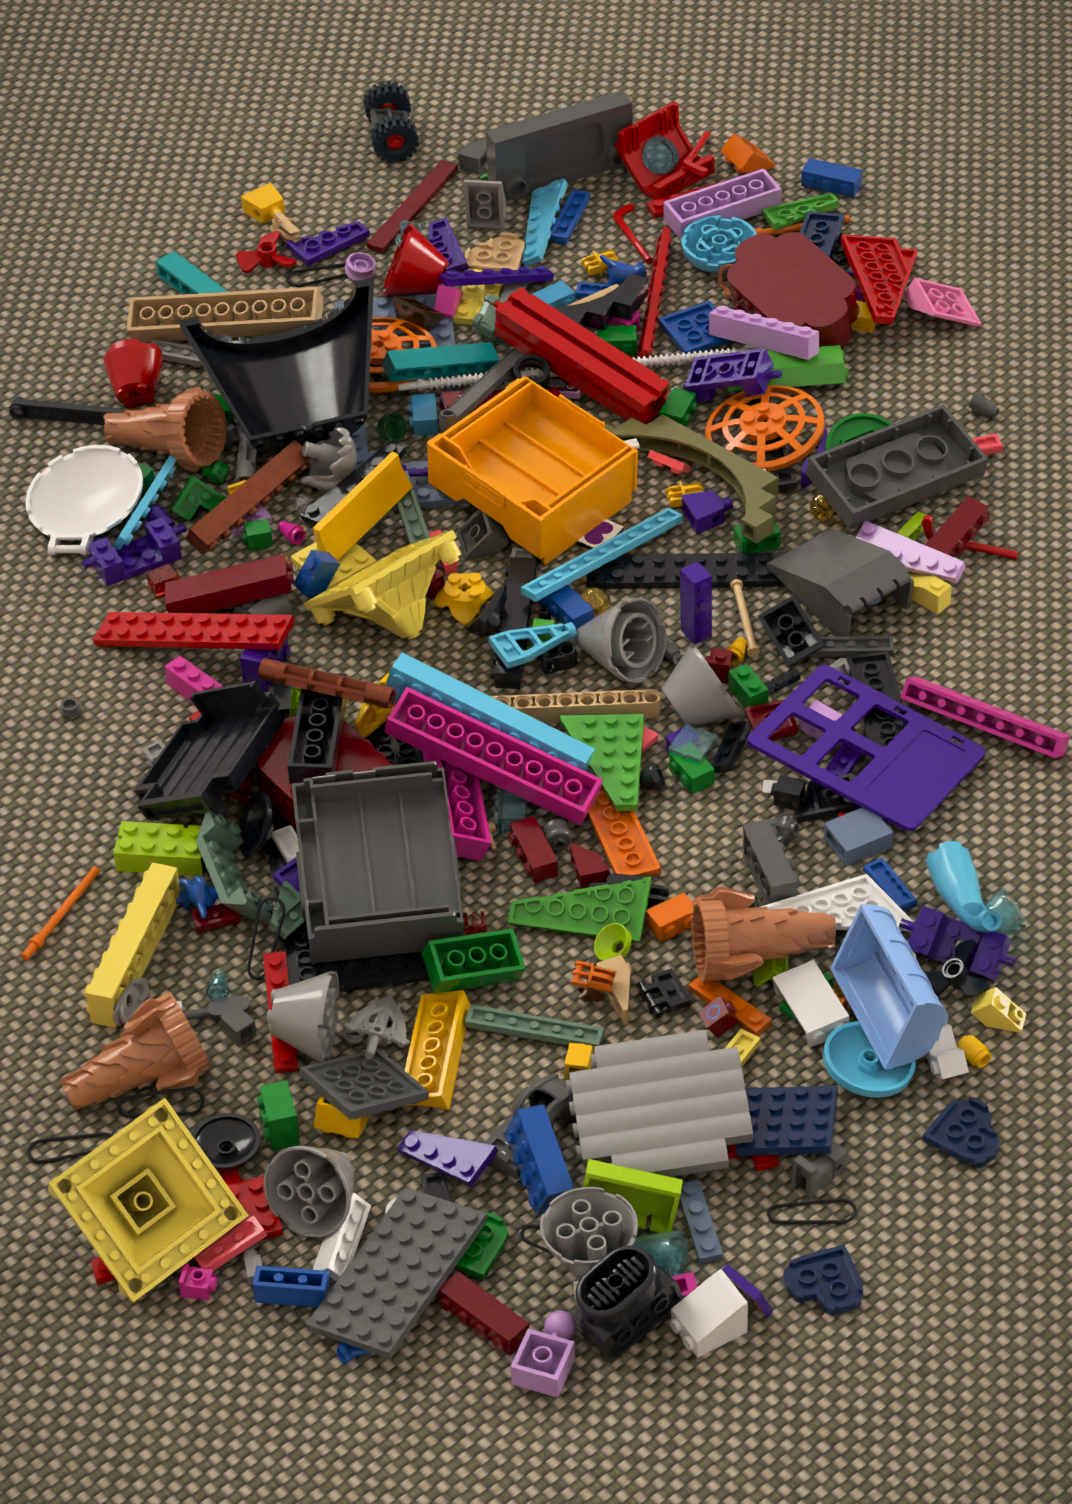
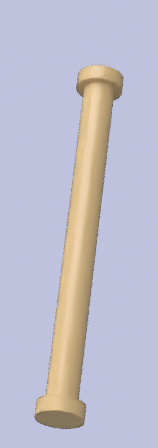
(752, 650)

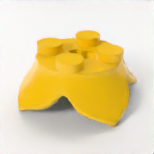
(463, 596)

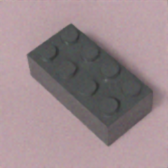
(768, 862)

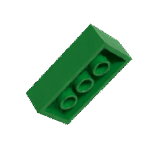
(473, 960)

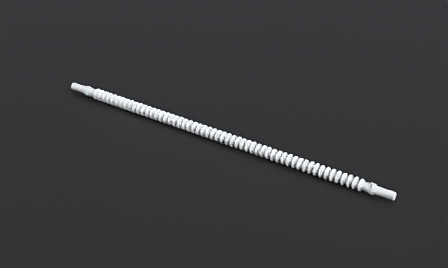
(423, 384)

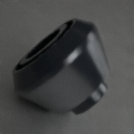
(652, 777)

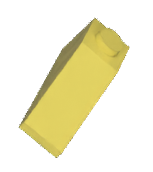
(931, 592)

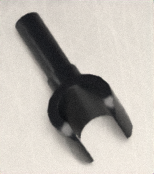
(544, 615)

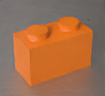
(670, 917)

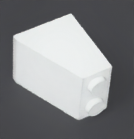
(710, 1315)

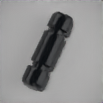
(783, 680)

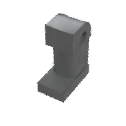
(818, 1170)

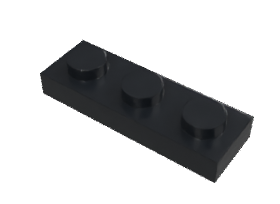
(731, 746)

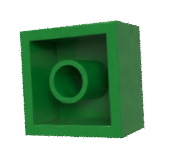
(278, 1115)

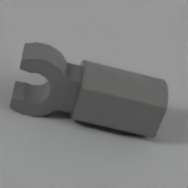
(672, 654)

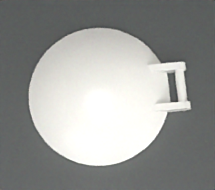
(83, 495)

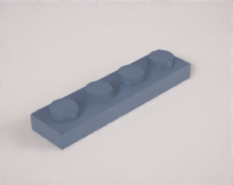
(700, 1223)

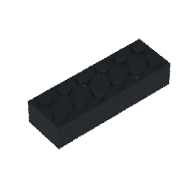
(316, 735)

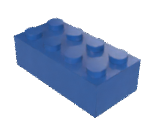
(538, 1157)

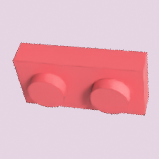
(662, 460)

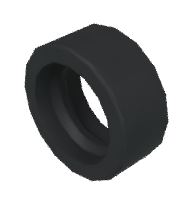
(533, 360)

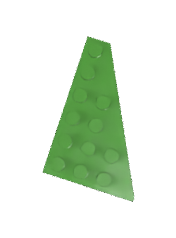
(616, 753)

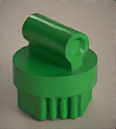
(218, 472)

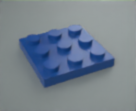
(691, 328)

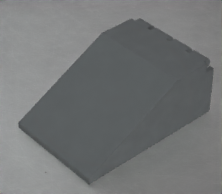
(840, 576)

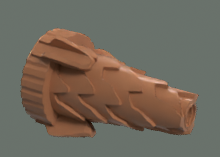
(187, 429)
(737, 939)
(153, 1047)

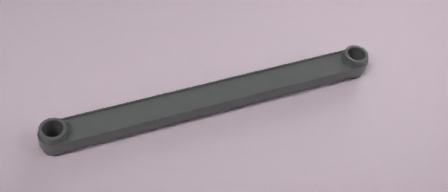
(479, 391)

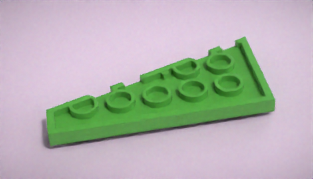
(586, 909)

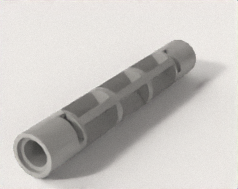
(246, 459)

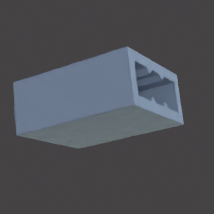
(858, 835)

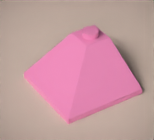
(940, 301)

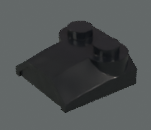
(488, 615)

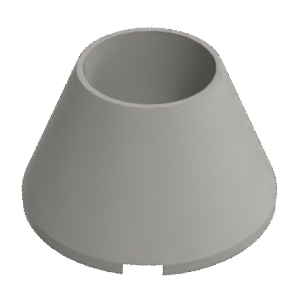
(698, 692)

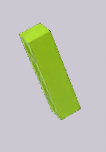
(913, 527)

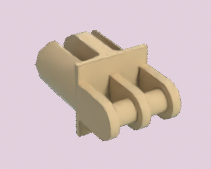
(285, 227)

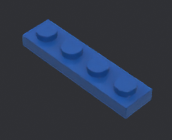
(569, 216)

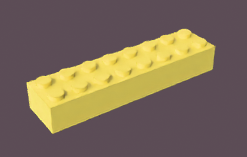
(133, 942)

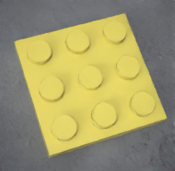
(350, 563)

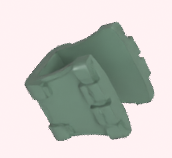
(485, 320)

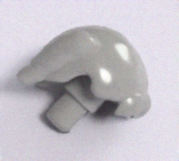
(330, 460)

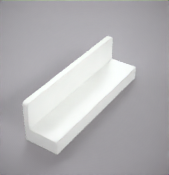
(341, 1245)

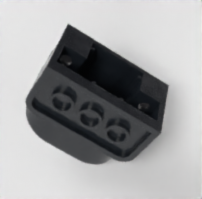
(623, 1300)

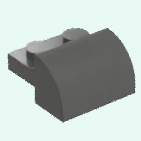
(268, 606)

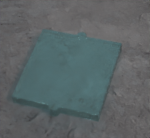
(692, 743)

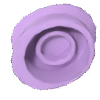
(360, 266)

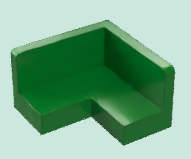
(193, 495)

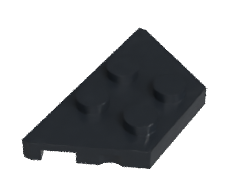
(823, 803)

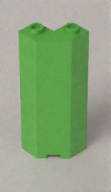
(822, 369)

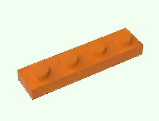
(750, 1017)

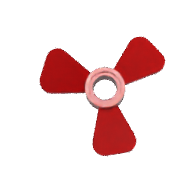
(265, 256)

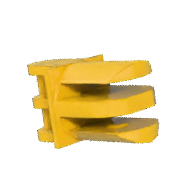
(594, 264)
(675, 493)

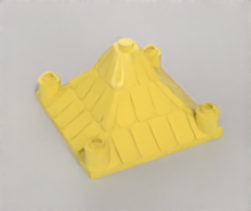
(389, 589)
(147, 1200)

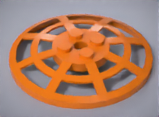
(390, 341)
(776, 424)

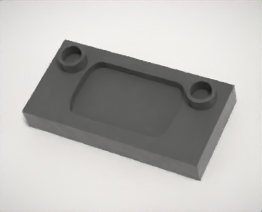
(558, 145)
(896, 466)

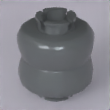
(557, 834)

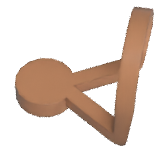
(727, 294)

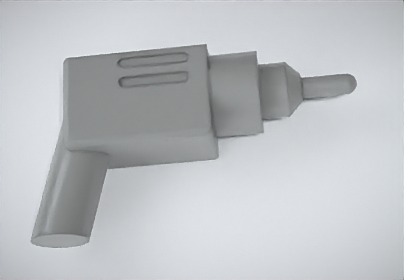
(251, 1259)

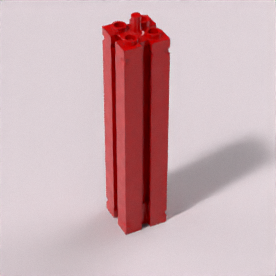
(581, 357)

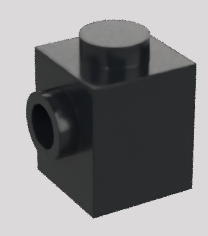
(788, 792)

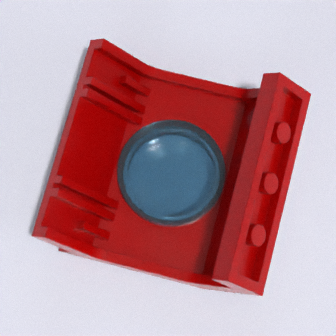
(656, 151)

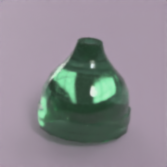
(391, 427)

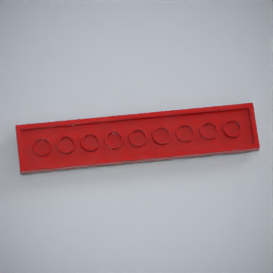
(194, 630)

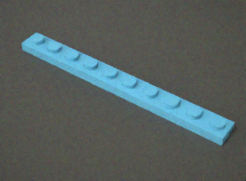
(601, 554)

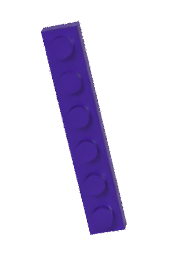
(489, 276)

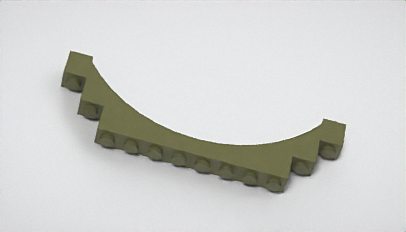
(753, 484)

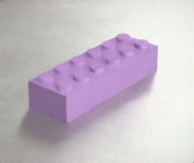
(736, 198)

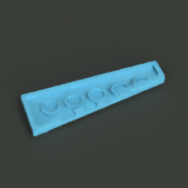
(541, 217)
(149, 498)

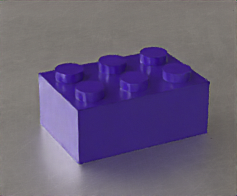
(251, 660)

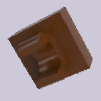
(590, 993)

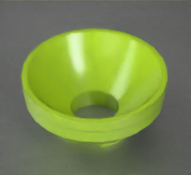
(609, 938)

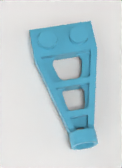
(512, 655)

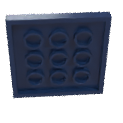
(791, 1120)

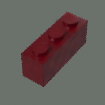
(533, 849)

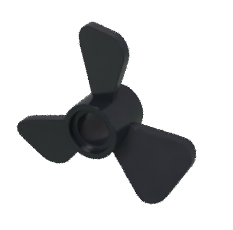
(956, 973)

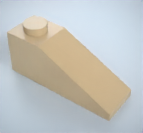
(621, 985)

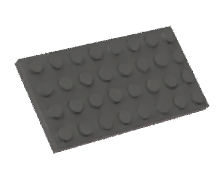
(397, 1272)

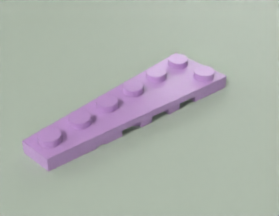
(913, 555)

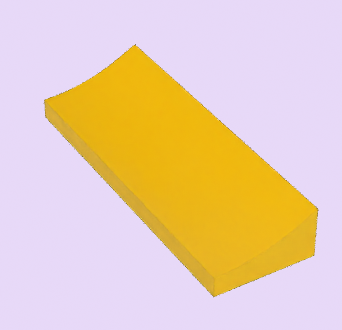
(362, 507)
(438, 1045)

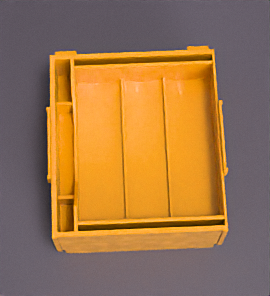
(535, 467)

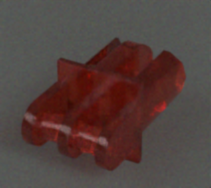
(474, 928)

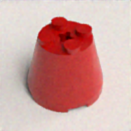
(134, 371)

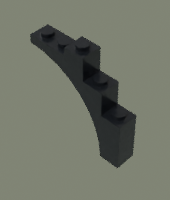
(619, 303)

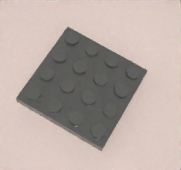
(363, 1085)

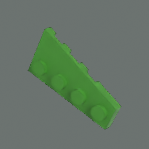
(793, 212)

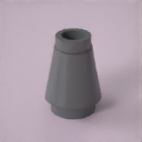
(983, 406)

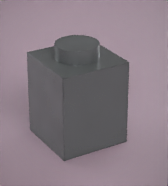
(238, 1026)

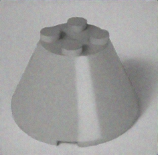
(306, 1015)
(310, 1189)
(587, 1226)

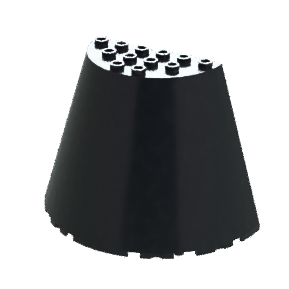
(297, 379)

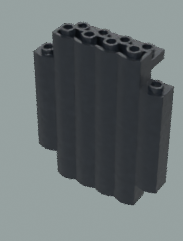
(210, 752)

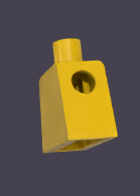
(263, 203)

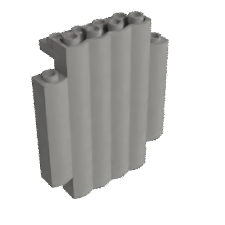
(661, 1105)

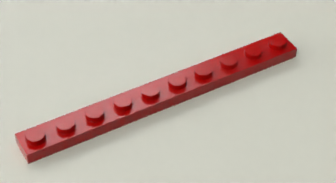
(655, 290)

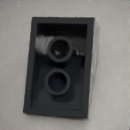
(790, 631)

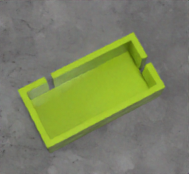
(158, 843)
(642, 1189)

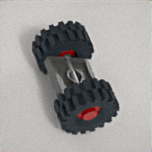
(392, 131)

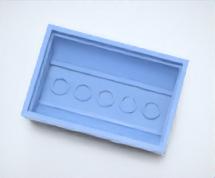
(888, 988)

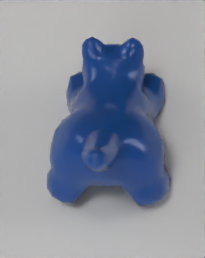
(620, 271)
(198, 894)

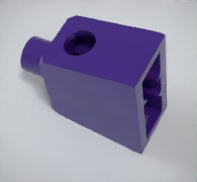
(705, 510)

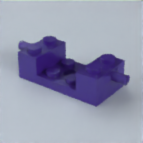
(746, 368)
(154, 550)
(936, 935)

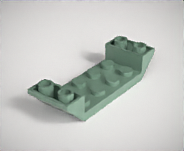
(216, 843)

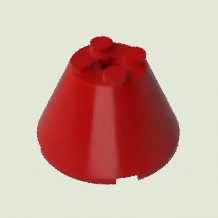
(414, 266)

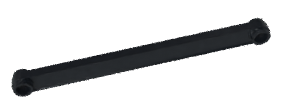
(64, 412)

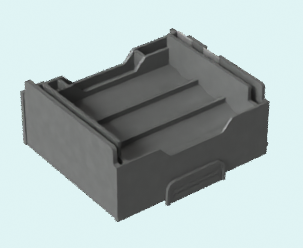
(376, 861)

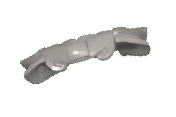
(137, 991)

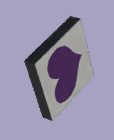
(600, 534)

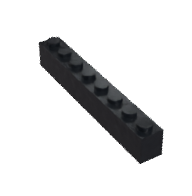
(514, 616)

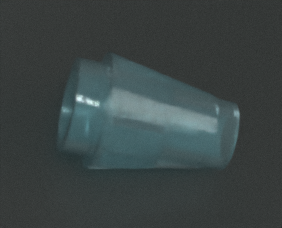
(218, 986)

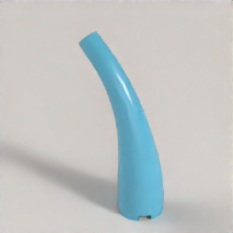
(958, 886)

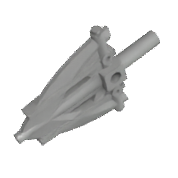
(384, 1009)

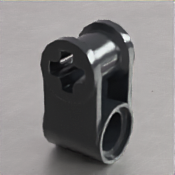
(559, 658)

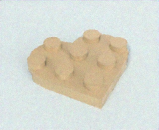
(497, 253)

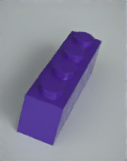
(696, 602)

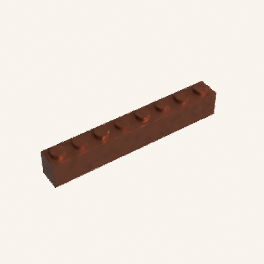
(247, 498)

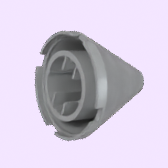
(626, 639)

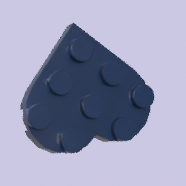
(964, 1132)
(827, 1278)

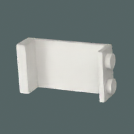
(811, 1001)

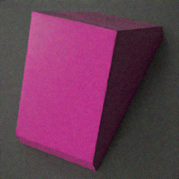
(448, 300)

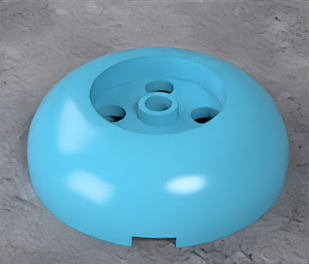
(713, 241)

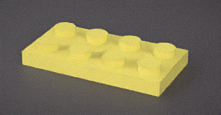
(472, 301)

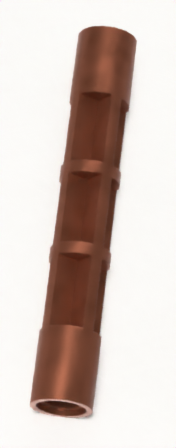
(327, 683)

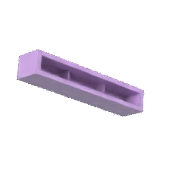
(764, 332)

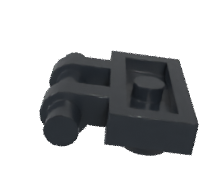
(669, 988)

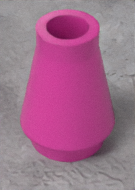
(293, 533)

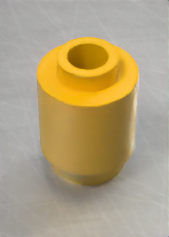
(975, 1052)

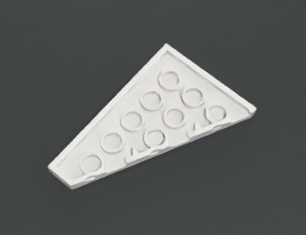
(843, 901)

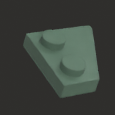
(293, 911)

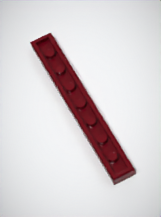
(412, 205)

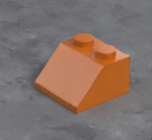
(745, 155)

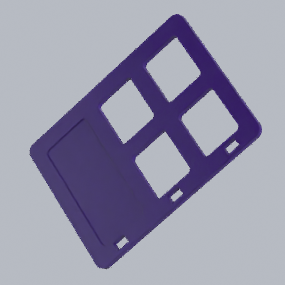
(903, 778)

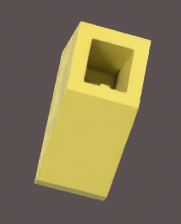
(998, 1011)

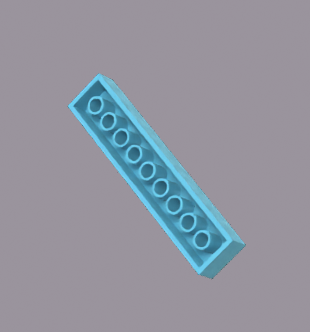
(486, 709)

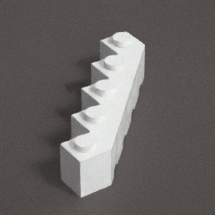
(945, 1057)

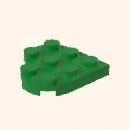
(485, 1248)

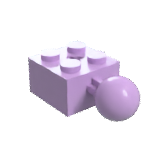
(546, 1357)

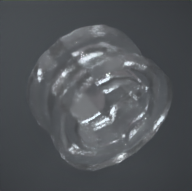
(300, 503)

